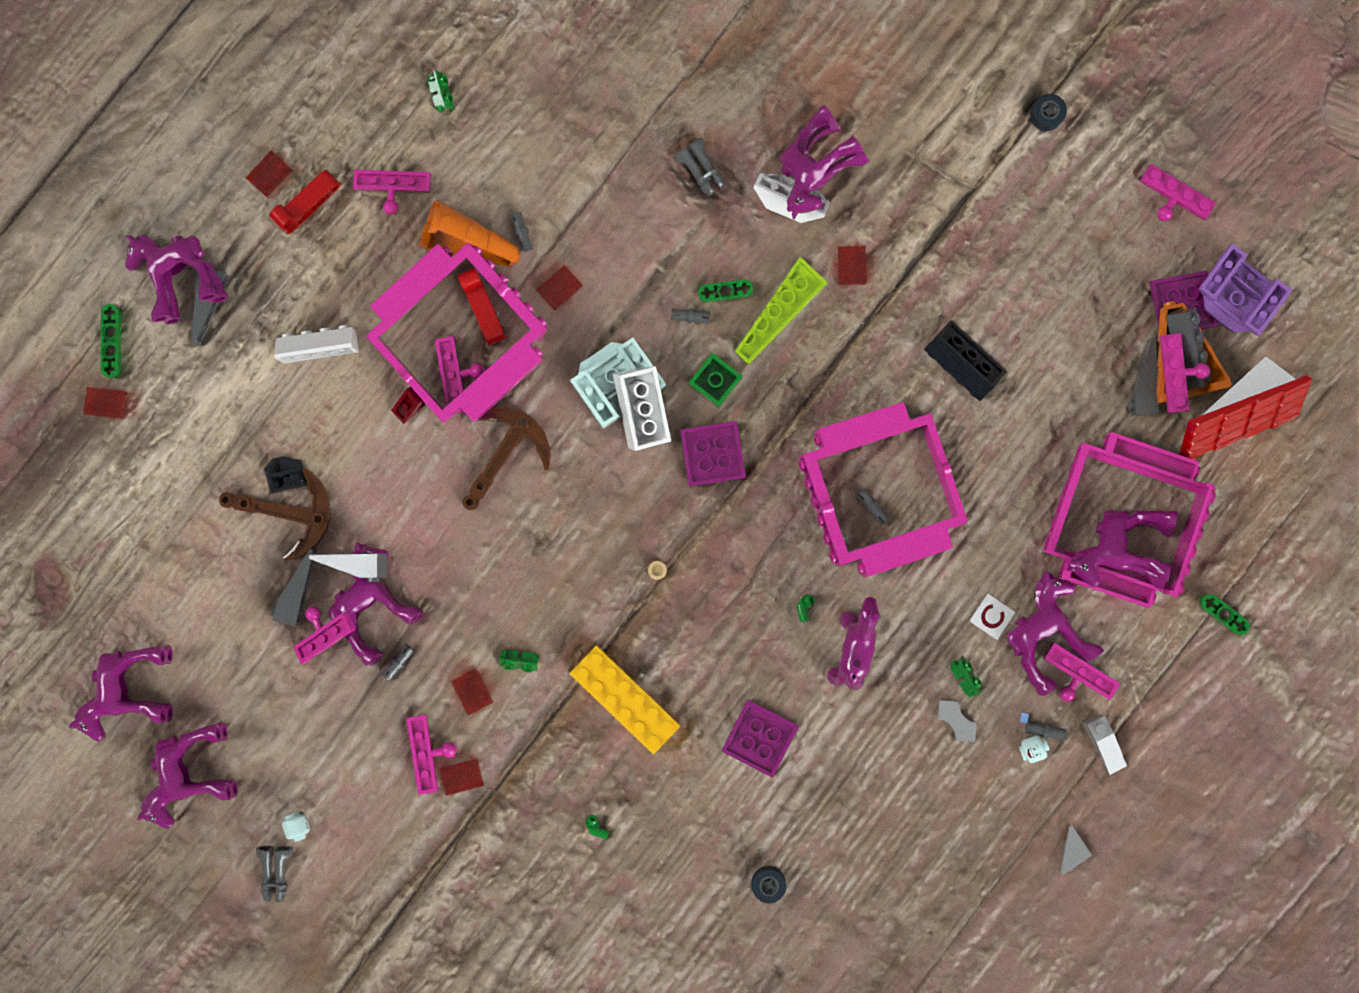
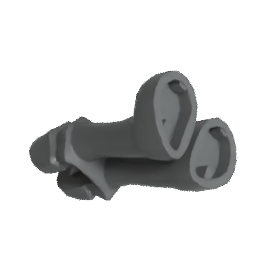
(697, 149)
(265, 855)

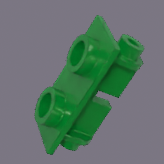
(439, 83)
(510, 660)
(964, 670)

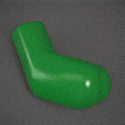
(803, 605)
(594, 827)

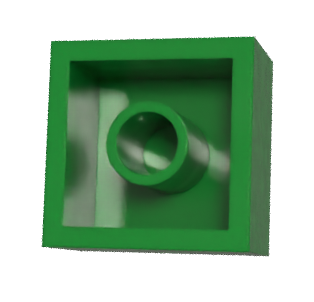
(715, 380)

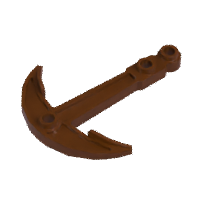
(507, 447)
(315, 530)

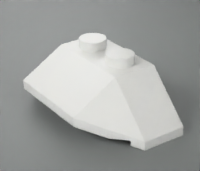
(774, 191)

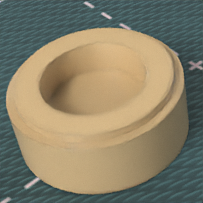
(657, 570)

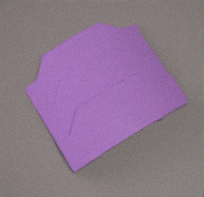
(1240, 294)

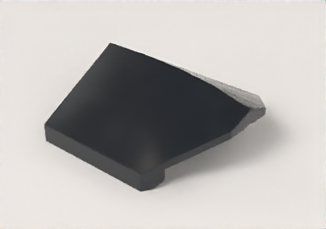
(284, 474)

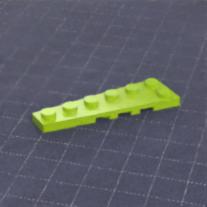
(790, 298)

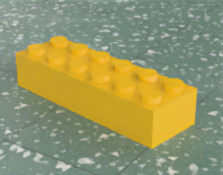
(625, 699)

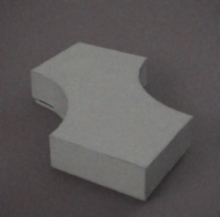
(963, 728)

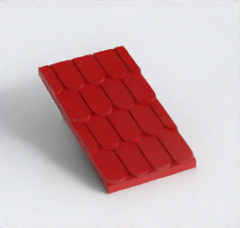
(1255, 403)

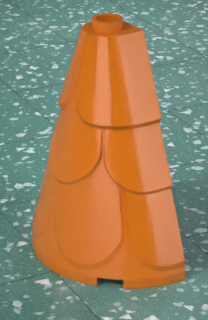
(455, 230)
(1219, 380)

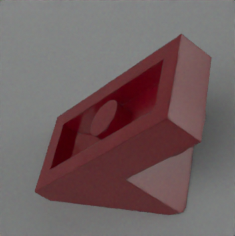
(407, 405)

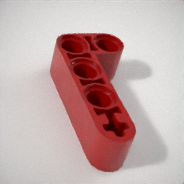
(305, 202)
(482, 306)

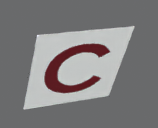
(992, 616)

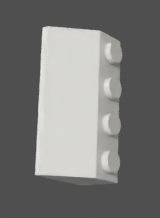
(316, 345)
(642, 407)

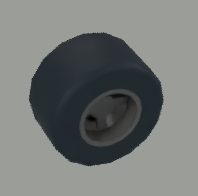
(1053, 107)
(768, 884)

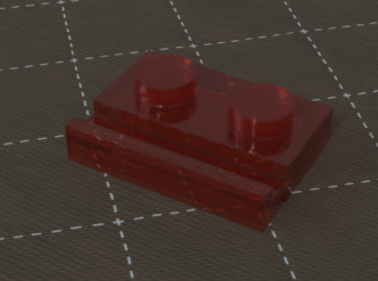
(268, 173)
(851, 265)
(559, 288)
(104, 403)
(472, 691)
(461, 776)

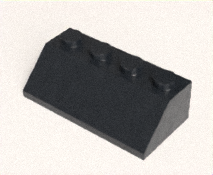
(965, 360)

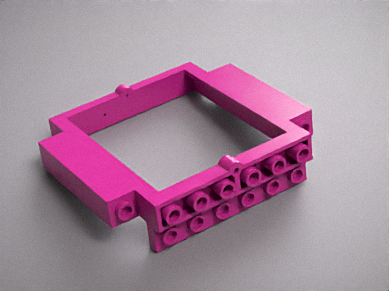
(501, 375)
(1154, 464)
(899, 549)

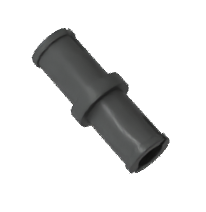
(521, 232)
(690, 315)
(872, 506)
(397, 662)
(1046, 730)

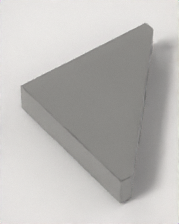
(1074, 851)

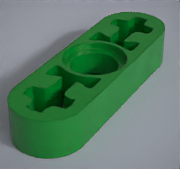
(738, 283)
(1238, 618)

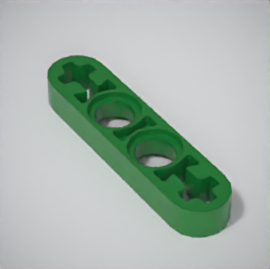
(110, 341)

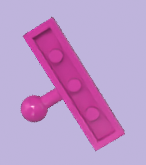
(392, 182)
(1176, 193)
(450, 369)
(1176, 374)
(324, 636)
(1080, 672)
(423, 754)

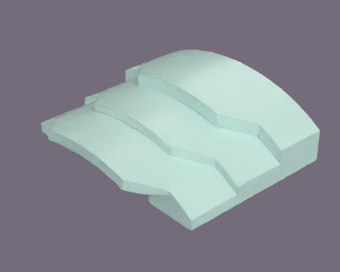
(596, 379)

